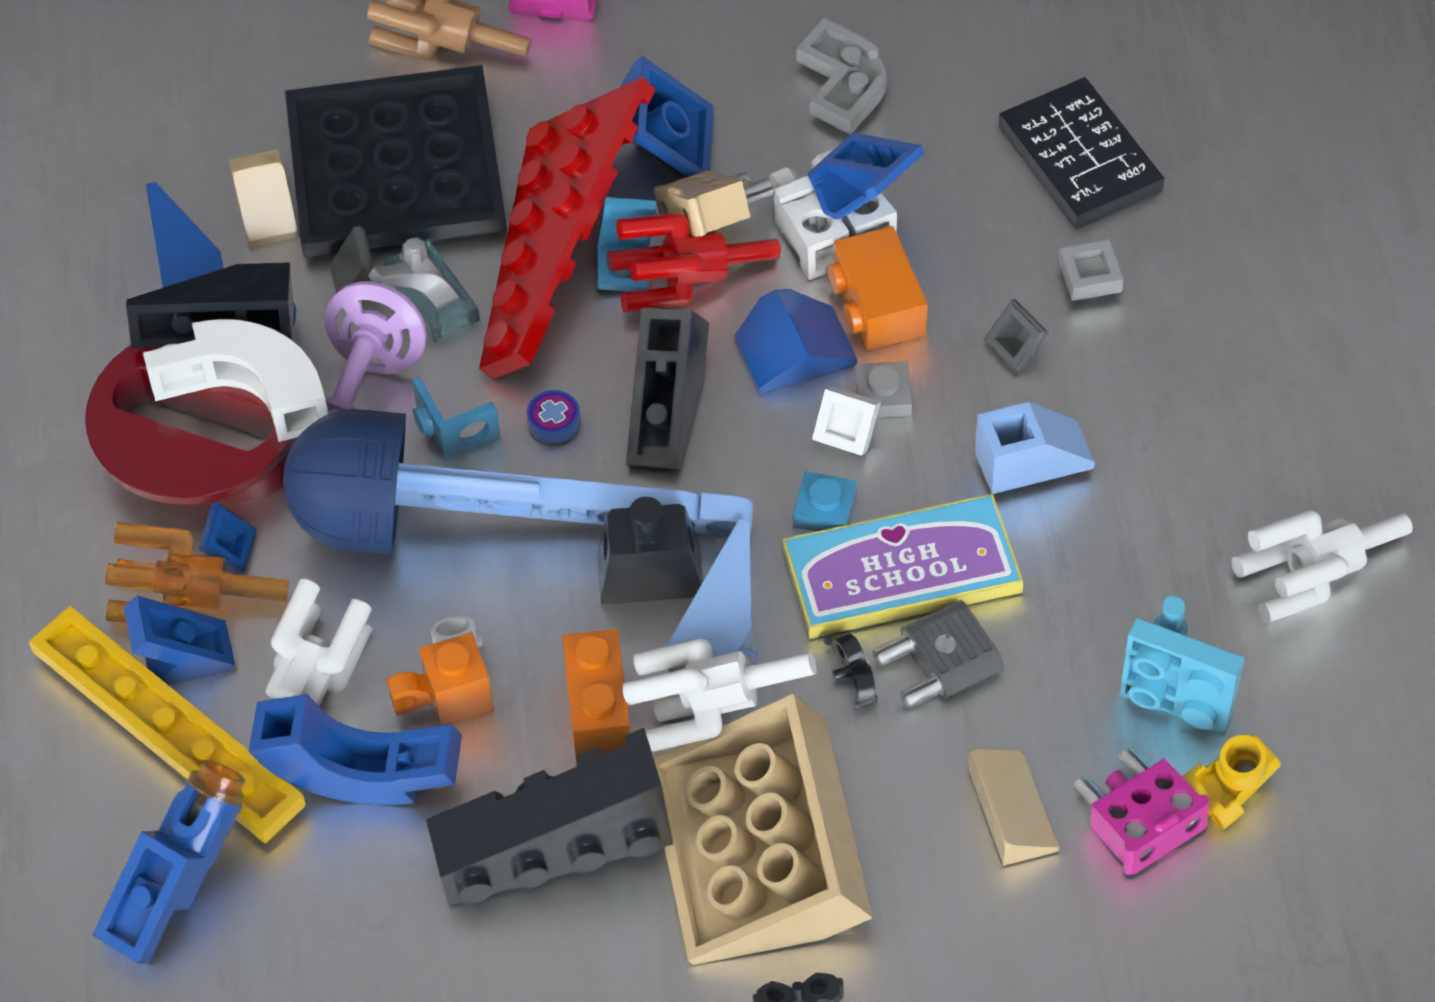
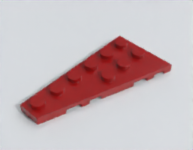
(555, 204)

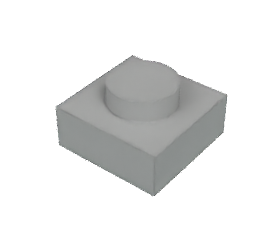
(1091, 269)
(886, 383)

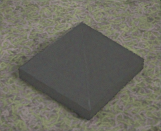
(1016, 336)

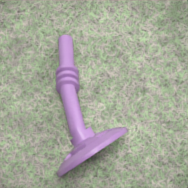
(370, 336)

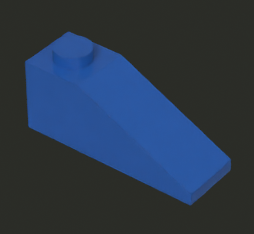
(180, 244)

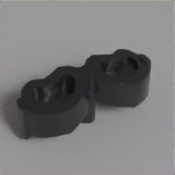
(852, 655)
(816, 988)

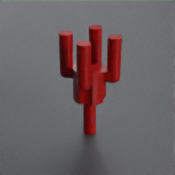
(680, 259)

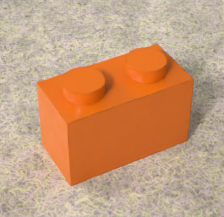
(878, 289)
(596, 691)

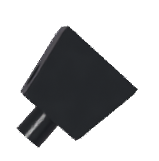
(648, 554)

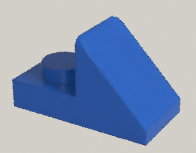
(178, 641)

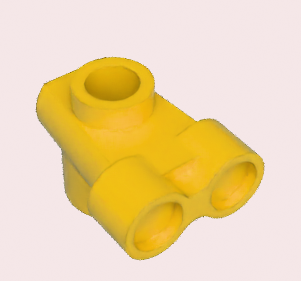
(1225, 785)

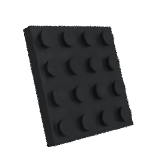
(395, 159)

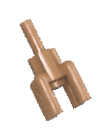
(437, 23)

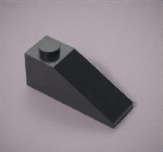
(238, 292)
(665, 386)

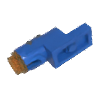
(171, 862)

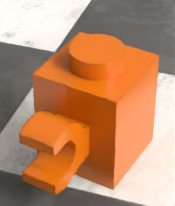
(451, 681)

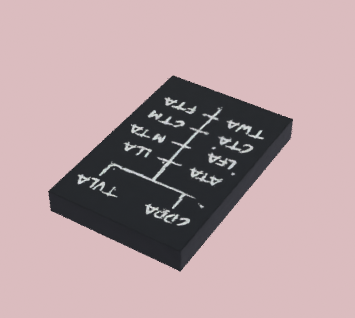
(1081, 151)

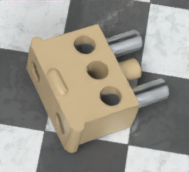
(711, 199)

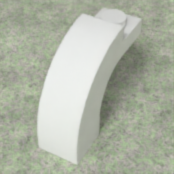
(245, 358)

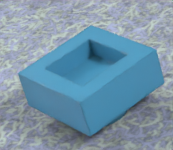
(824, 502)

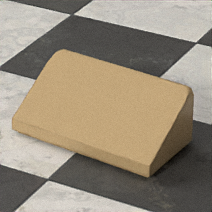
(1011, 804)

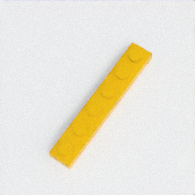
(161, 717)

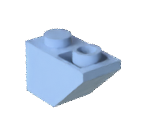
(1028, 446)

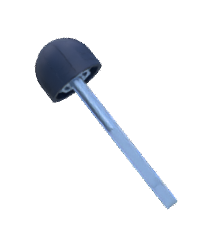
(351, 478)

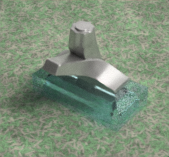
(430, 286)

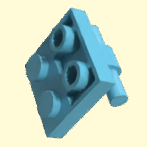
(1179, 672)

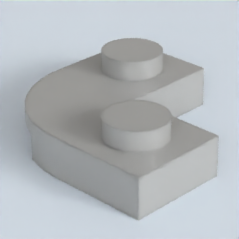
(854, 74)

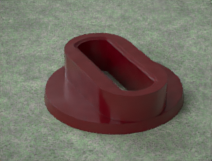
(174, 463)

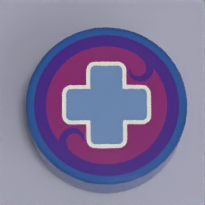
(553, 417)

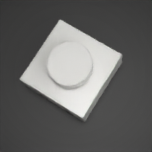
(846, 420)

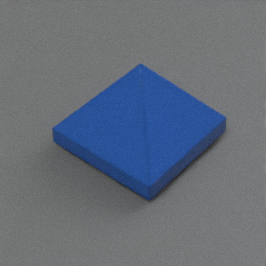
(227, 537)

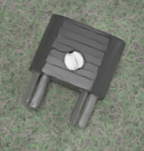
(948, 650)

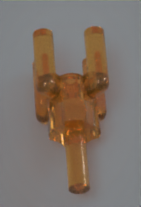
(184, 576)

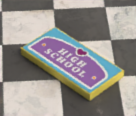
(901, 565)

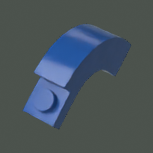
(348, 763)

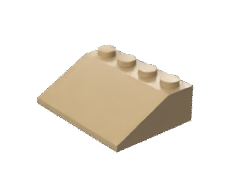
(761, 836)

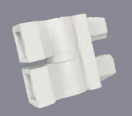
(812, 231)

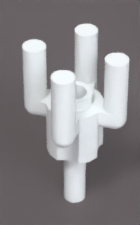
(1314, 556)
(308, 662)
(704, 687)

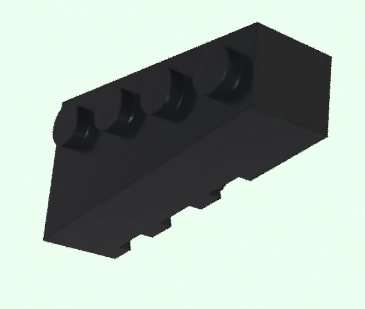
(553, 824)

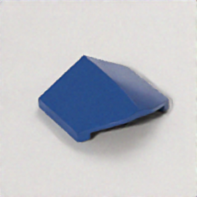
(859, 171)
(792, 341)

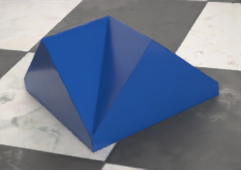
(674, 123)

